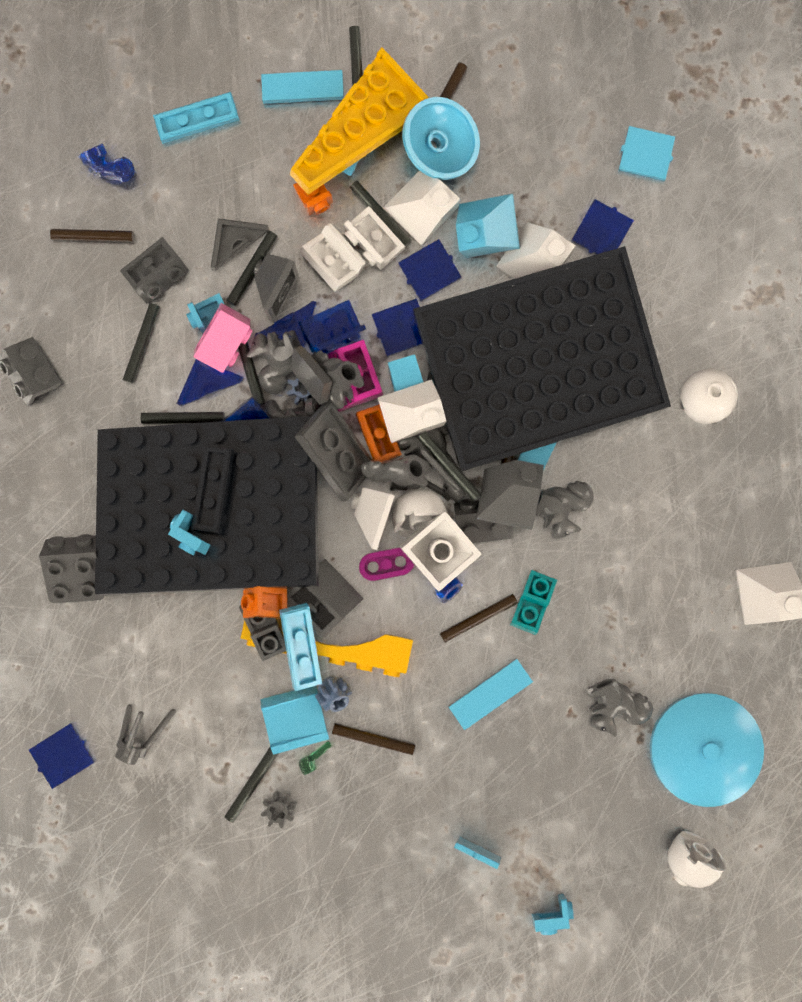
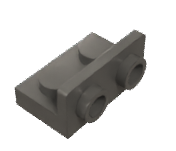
(154, 270)

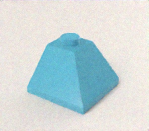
(487, 226)

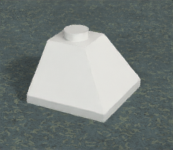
(422, 206)
(538, 251)
(412, 411)
(372, 514)
(440, 550)
(769, 593)

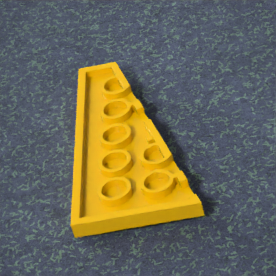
(361, 122)

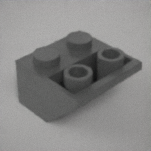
(328, 601)

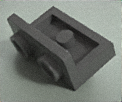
(28, 370)
(478, 530)

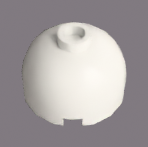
(709, 396)
(415, 510)
(693, 862)

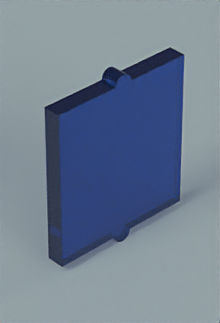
(602, 228)
(429, 270)
(397, 327)
(61, 756)

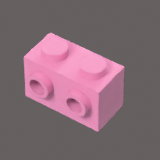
(222, 338)

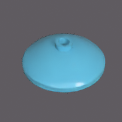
(452, 131)

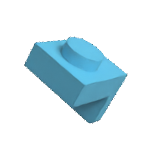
(203, 312)
(179, 530)
(549, 922)

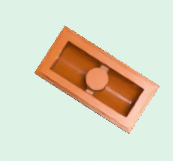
(376, 434)

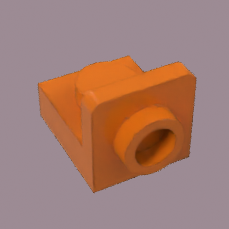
(316, 201)
(263, 602)

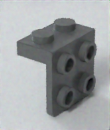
(69, 568)

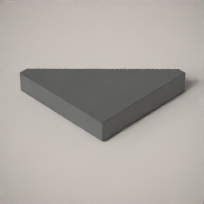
(233, 238)

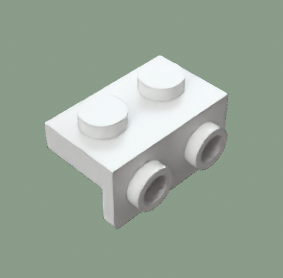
(373, 238)
(333, 257)

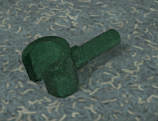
(307, 763)

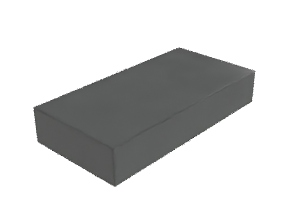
(310, 374)

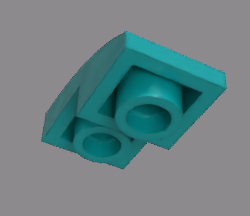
(533, 602)

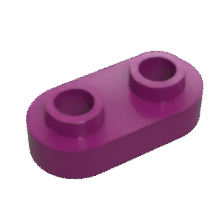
(386, 563)

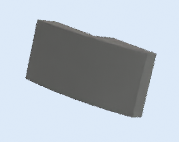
(266, 636)

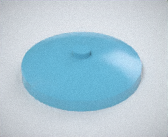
(706, 749)

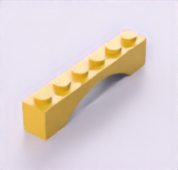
(385, 652)

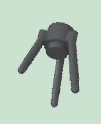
(452, 490)
(130, 747)

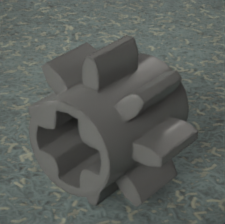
(281, 817)

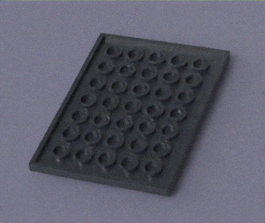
(542, 358)
(154, 475)

